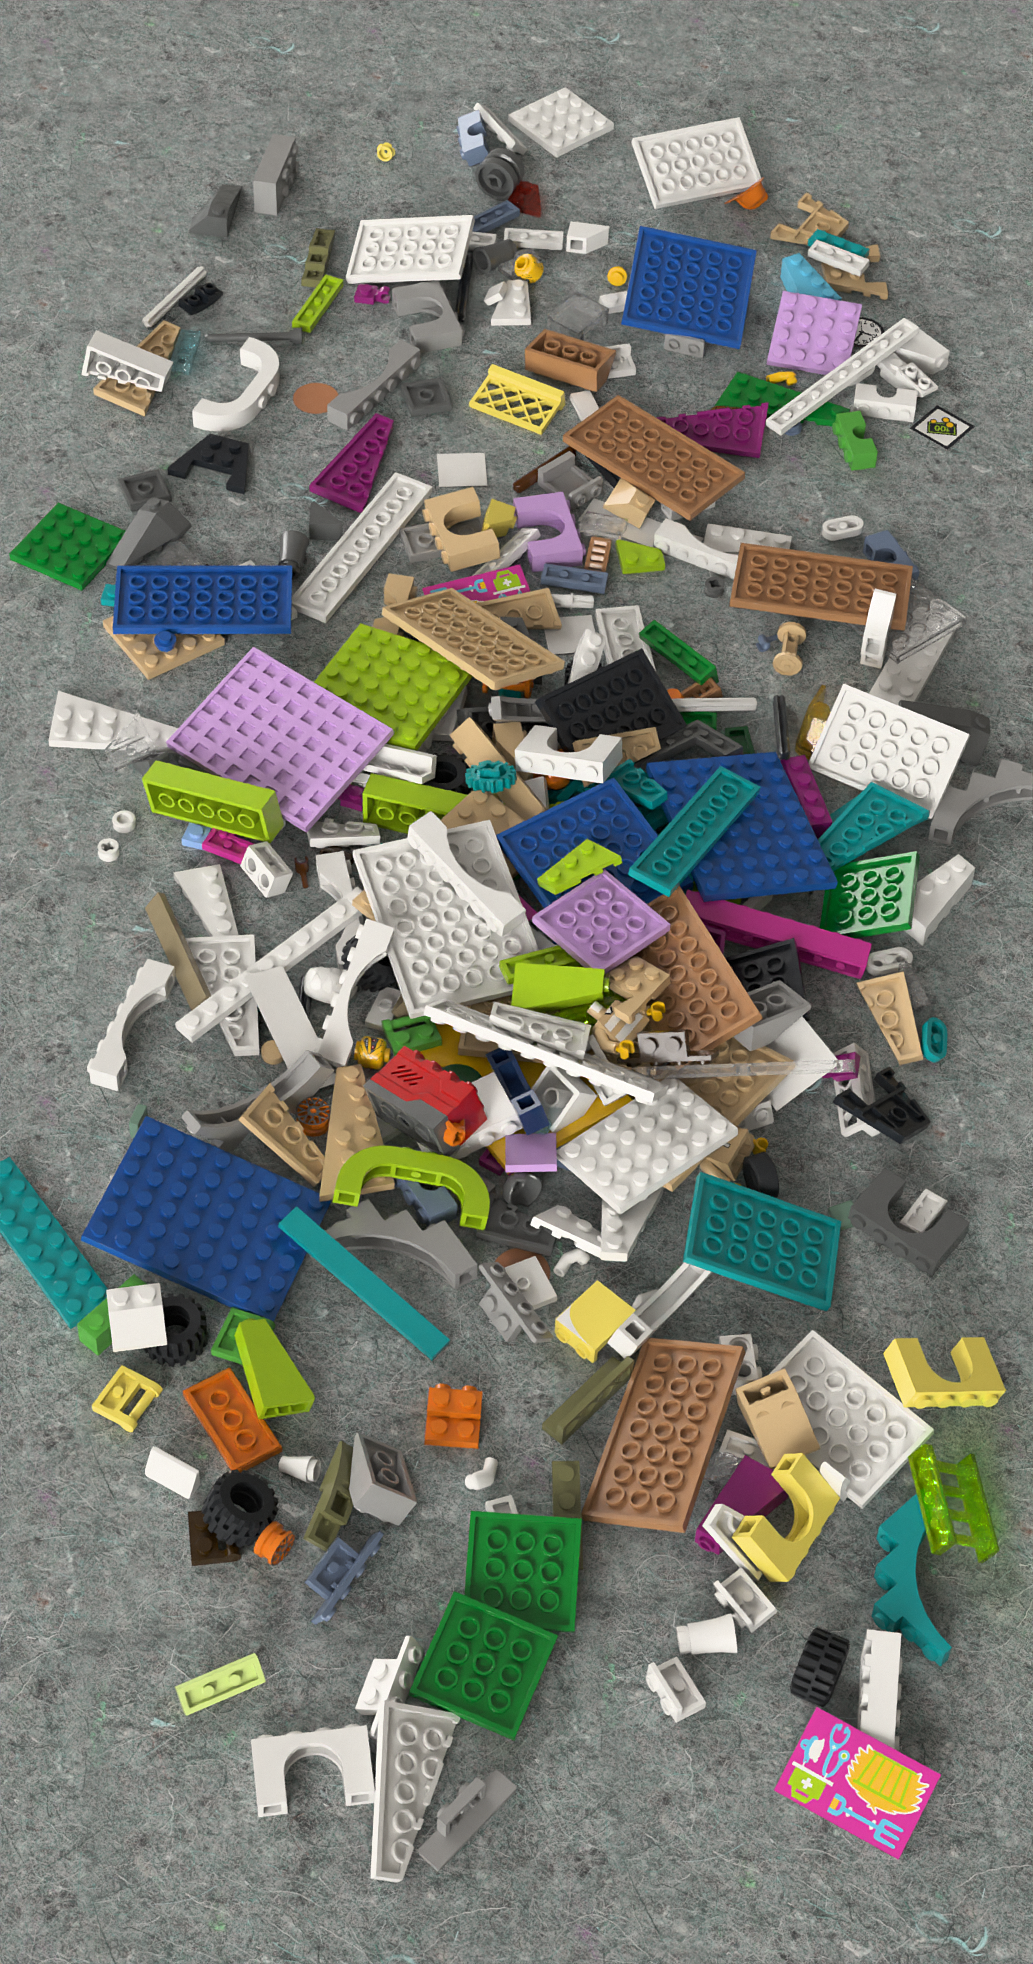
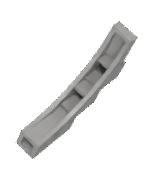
(515, 710)
(982, 793)
(292, 1087)
(401, 1234)

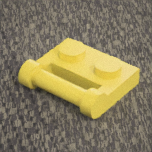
(119, 1394)

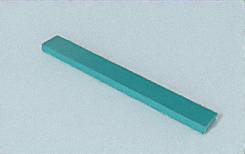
(364, 1283)

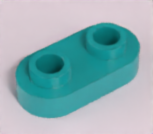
(934, 1040)

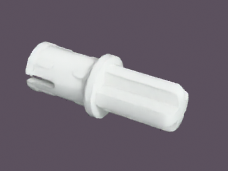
(573, 601)

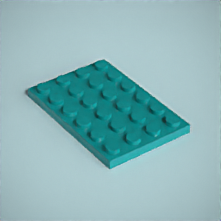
(762, 1241)

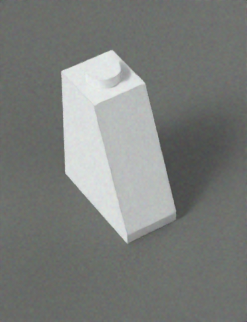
(924, 353)

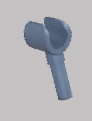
(764, 642)

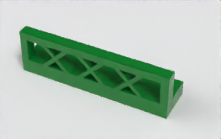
(678, 653)

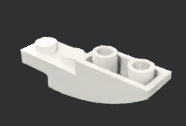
(905, 375)
(877, 628)

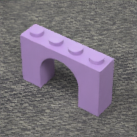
(551, 511)

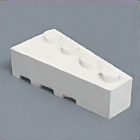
(938, 894)
(880, 1687)

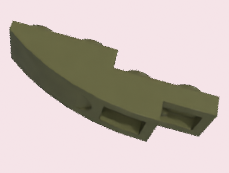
(566, 1493)
(335, 1500)

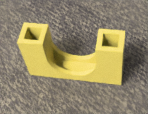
(923, 1388)
(812, 1504)

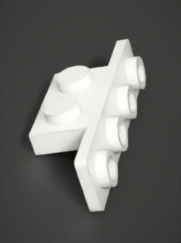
(389, 1681)

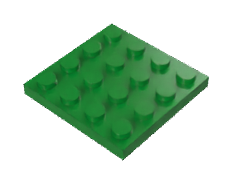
(68, 546)
(872, 896)
(525, 1566)
(483, 1665)

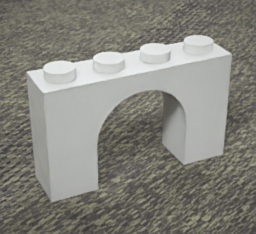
(539, 756)
(500, 1117)
(344, 1746)

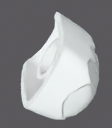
(322, 983)

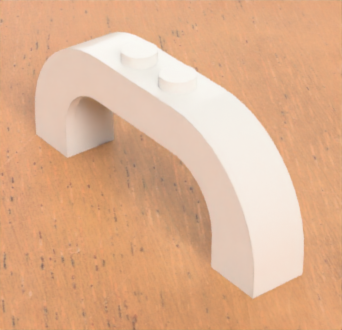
(240, 412)

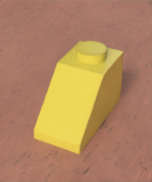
(499, 518)

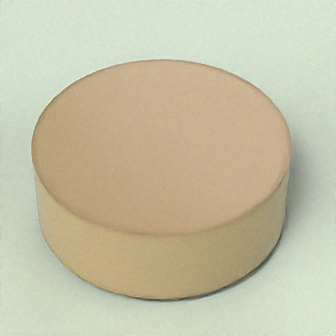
(271, 1053)

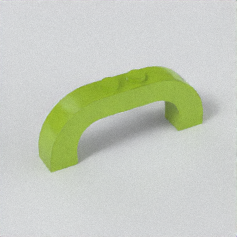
(417, 1167)

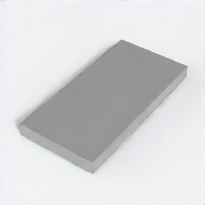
(421, 545)

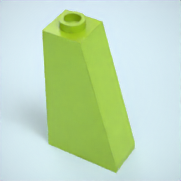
(557, 987)
(270, 1372)

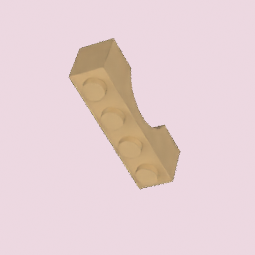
(396, 590)

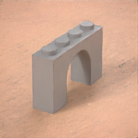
(432, 299)

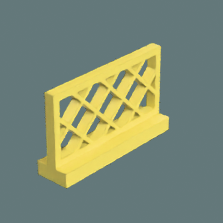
(524, 388)

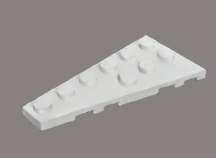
(94, 725)
(220, 962)
(621, 1231)

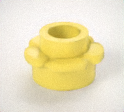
(385, 156)

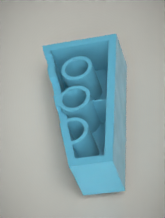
(802, 278)

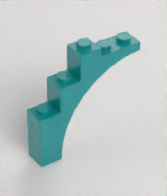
(902, 1605)

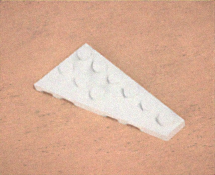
(407, 1771)

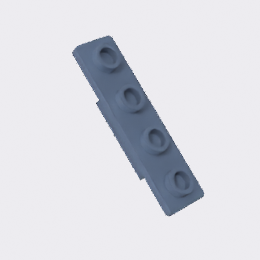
(337, 1570)

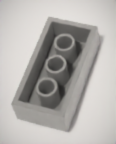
(275, 174)

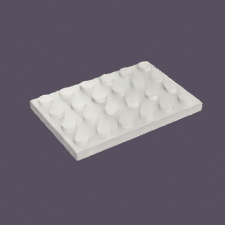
(696, 162)
(410, 249)
(888, 746)
(646, 1145)
(854, 1418)

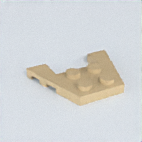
(819, 219)
(847, 282)
(638, 984)

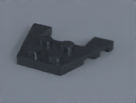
(218, 455)
(891, 1115)

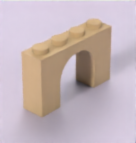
(459, 550)

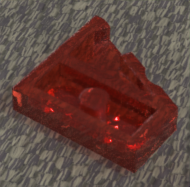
(527, 198)

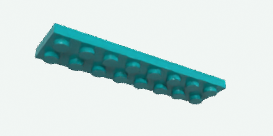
(694, 831)
(46, 1248)

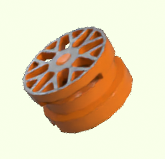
(313, 1116)
(274, 1543)

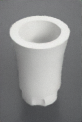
(708, 1636)

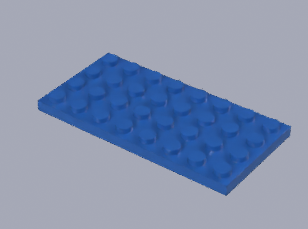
(203, 600)

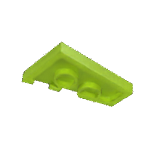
(579, 863)

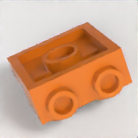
(453, 1416)

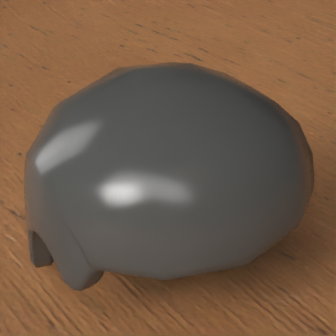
(522, 1188)

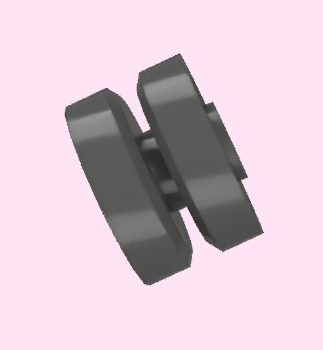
(500, 173)

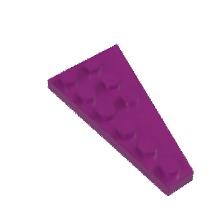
(725, 429)
(354, 470)

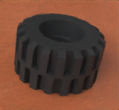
(451, 772)
(377, 976)
(187, 1343)
(231, 1522)
(819, 1667)

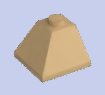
(629, 503)

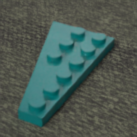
(868, 823)

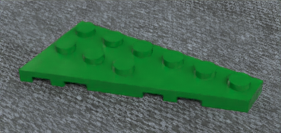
(753, 391)

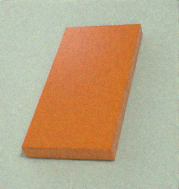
(232, 1421)

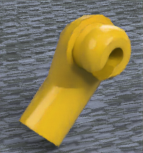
(788, 376)

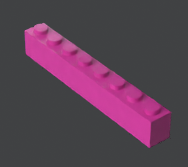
(761, 929)

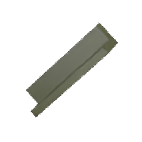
(588, 1399)

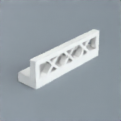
(403, 764)
(861, 1087)

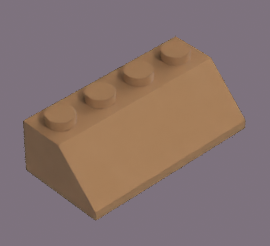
(569, 360)

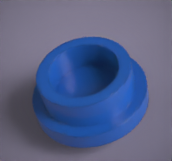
(165, 641)

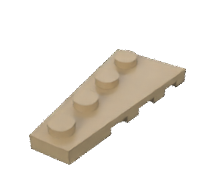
(635, 745)
(893, 1012)

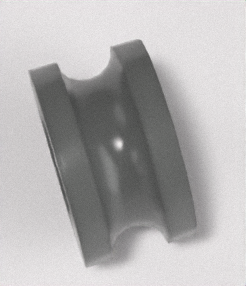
(715, 582)

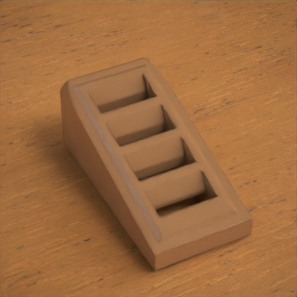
(598, 546)
(695, 689)

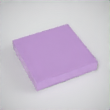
(531, 1152)

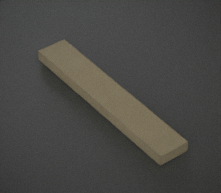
(177, 951)

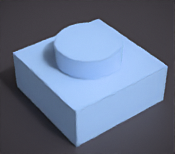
(195, 835)

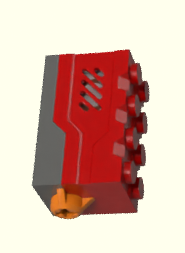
(425, 1102)

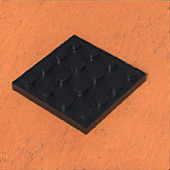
(769, 965)

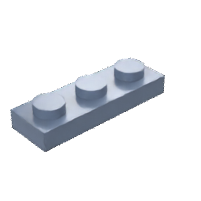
(495, 217)
(574, 578)

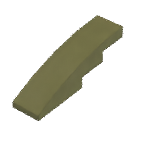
(318, 257)

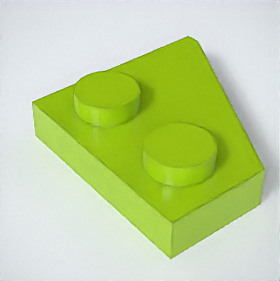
(638, 557)

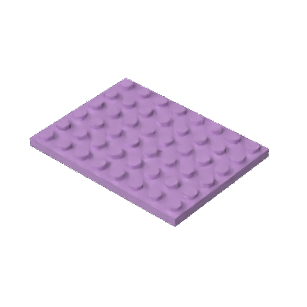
(281, 735)

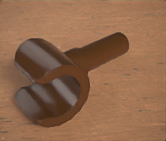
(302, 869)

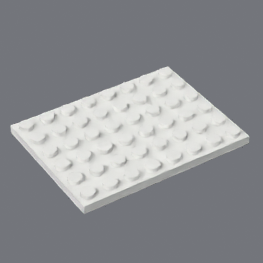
(438, 939)

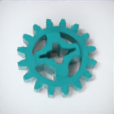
(490, 776)

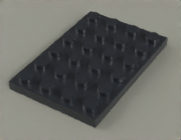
(611, 701)

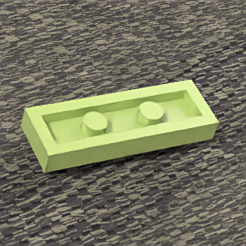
(220, 1684)

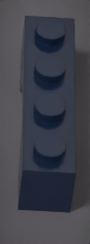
(523, 1099)

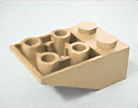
(507, 738)
(776, 1417)

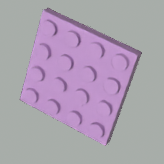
(813, 333)
(601, 923)

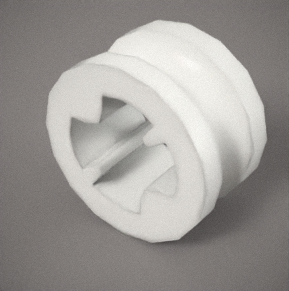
(108, 855)

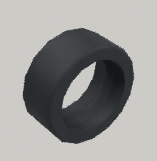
(761, 1174)

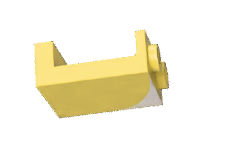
(592, 1320)

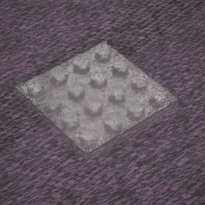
(926, 622)

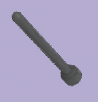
(293, 335)

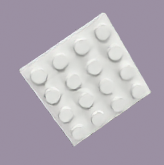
(560, 122)

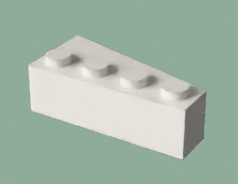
(125, 362)

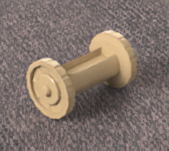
(788, 661)

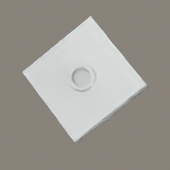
(532, 1282)

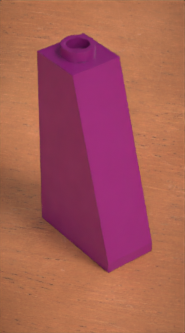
(748, 1492)

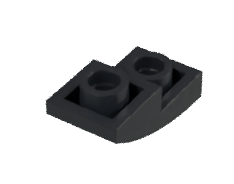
(201, 299)

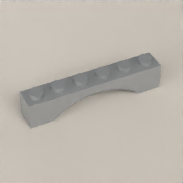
(352, 406)

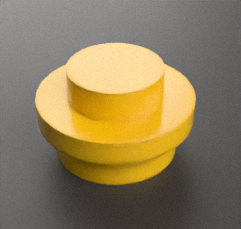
(617, 276)

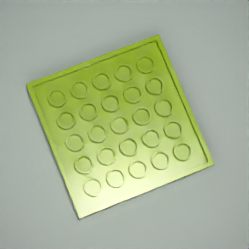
(394, 682)

